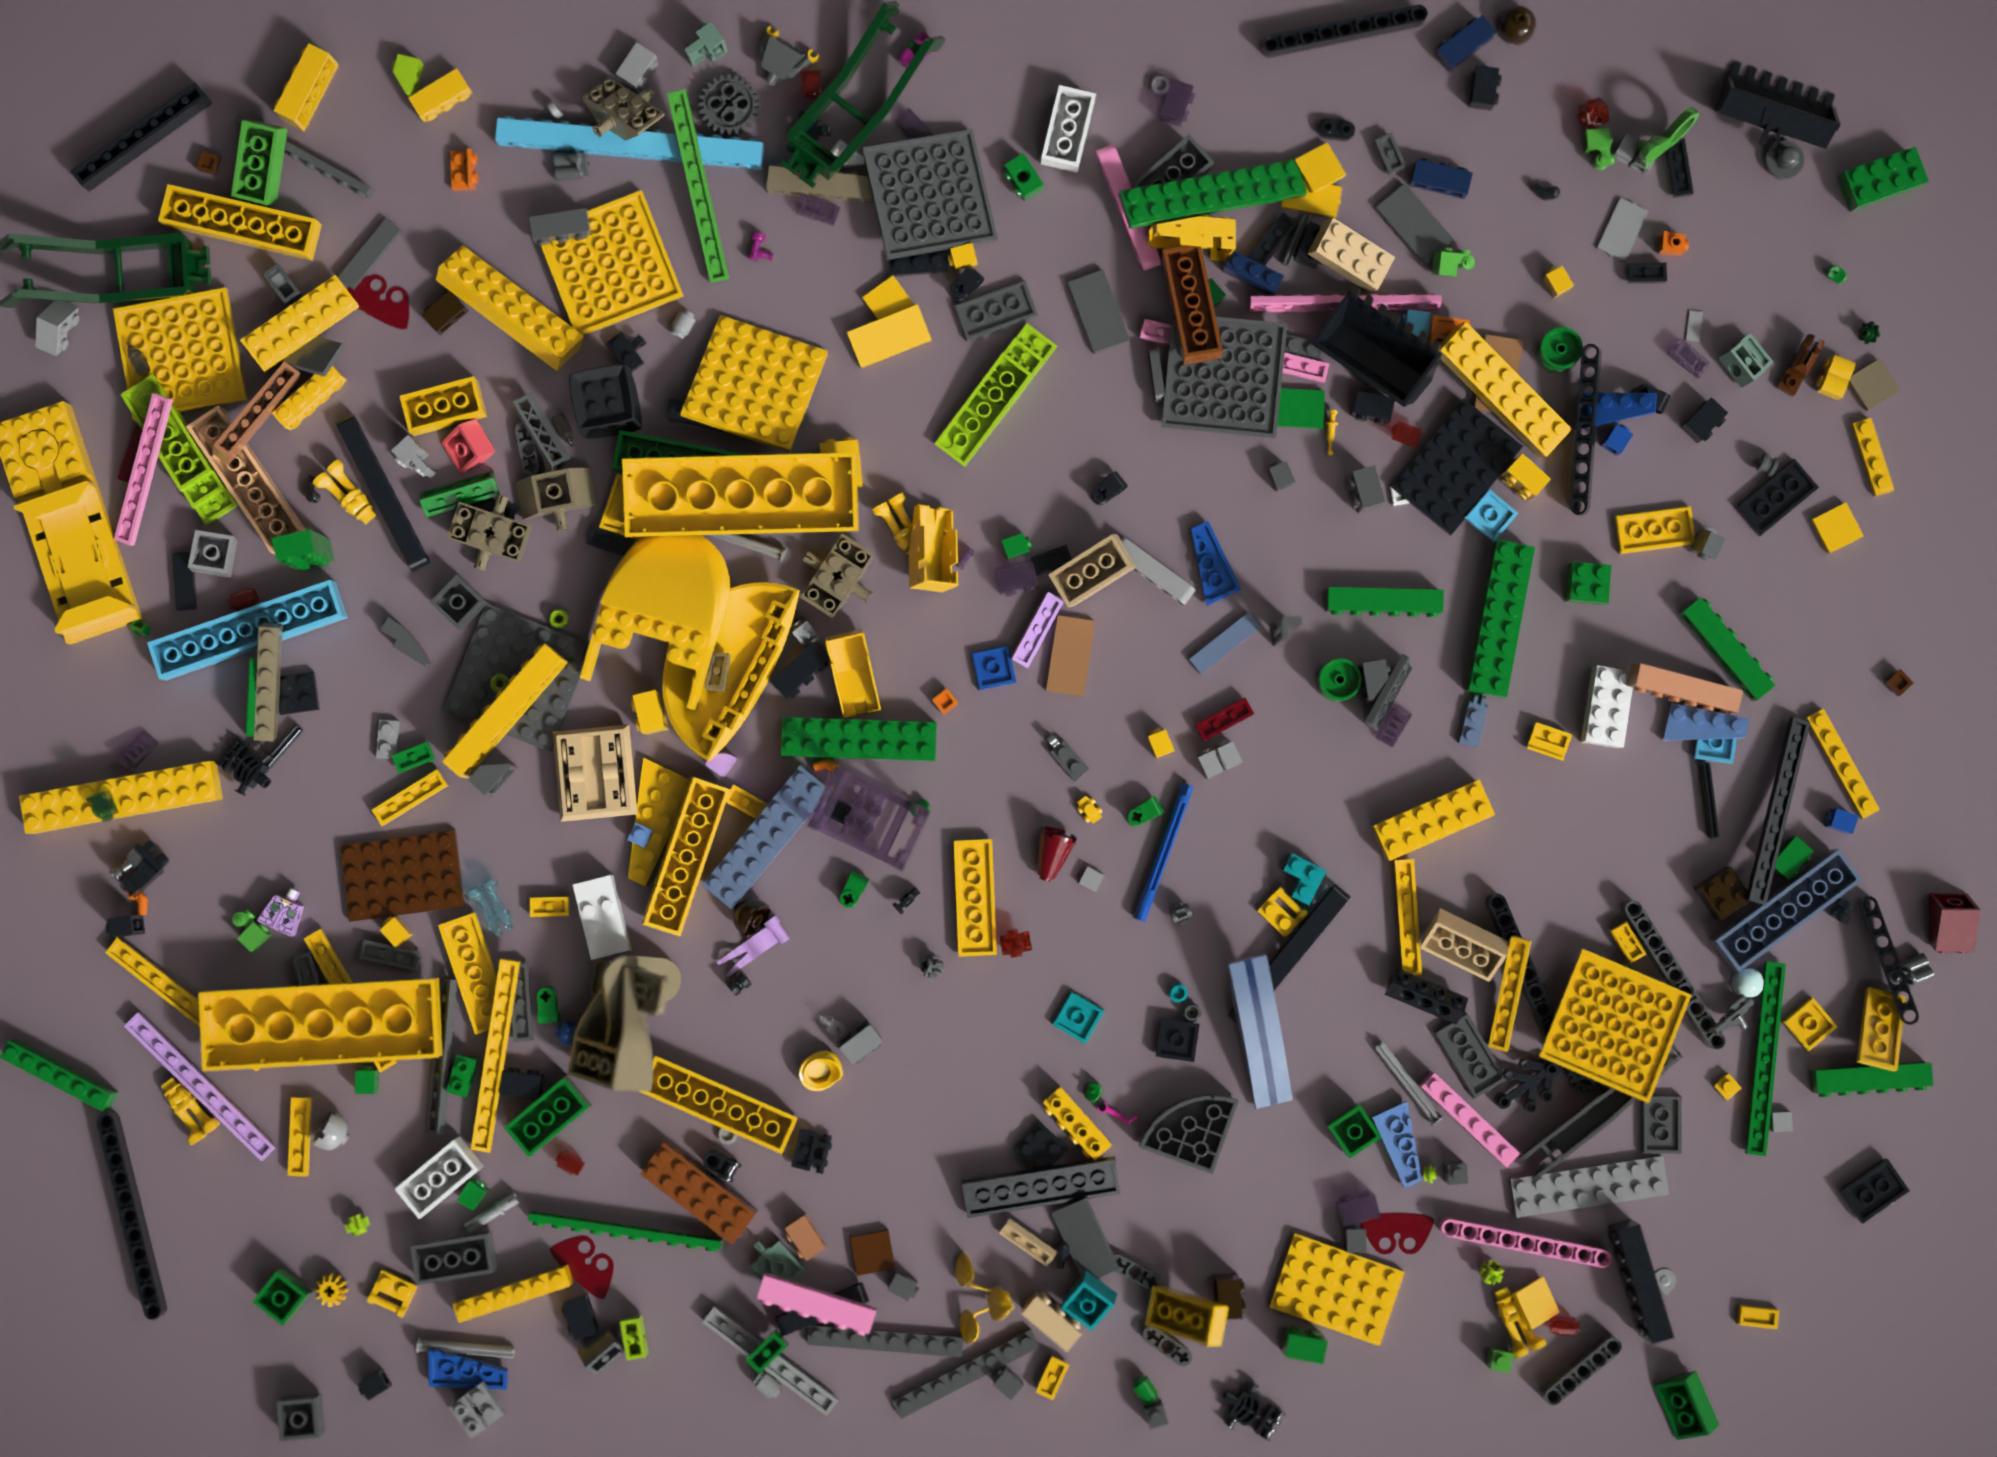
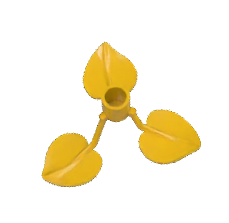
(998, 1300)

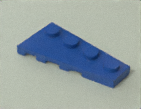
(1621, 406)
(1214, 569)
(464, 1372)

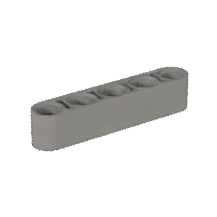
(1159, 574)

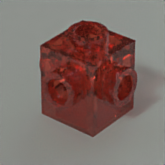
(1593, 113)
(1015, 943)

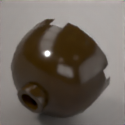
(1516, 25)
(750, 915)

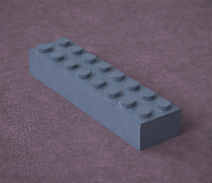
(765, 837)
(1786, 910)

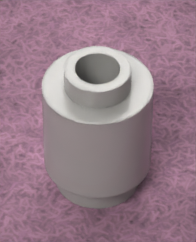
(682, 324)
(767, 1385)

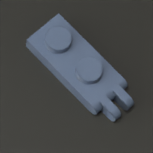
(1473, 722)

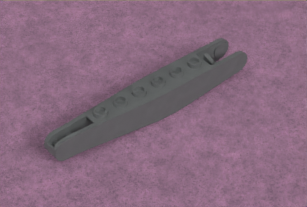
(1588, 1121)

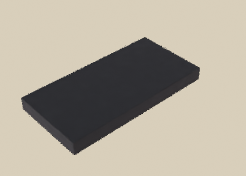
(1776, 497)

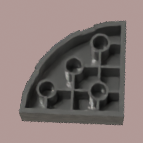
(1191, 1130)

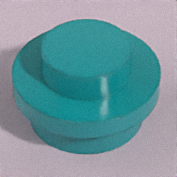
(1178, 992)

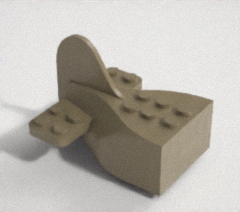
(613, 1034)

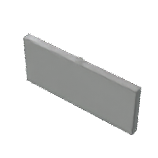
(1694, 326)

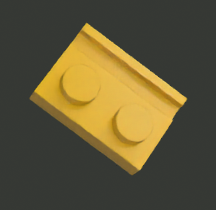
(1549, 741)

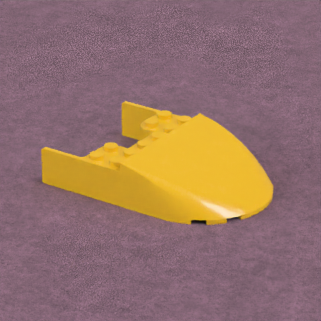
(666, 592)

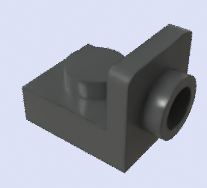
(803, 632)

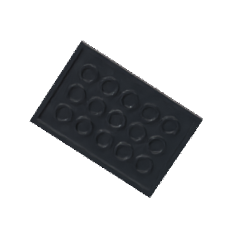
(1457, 467)

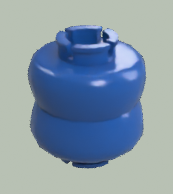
(566, 1033)

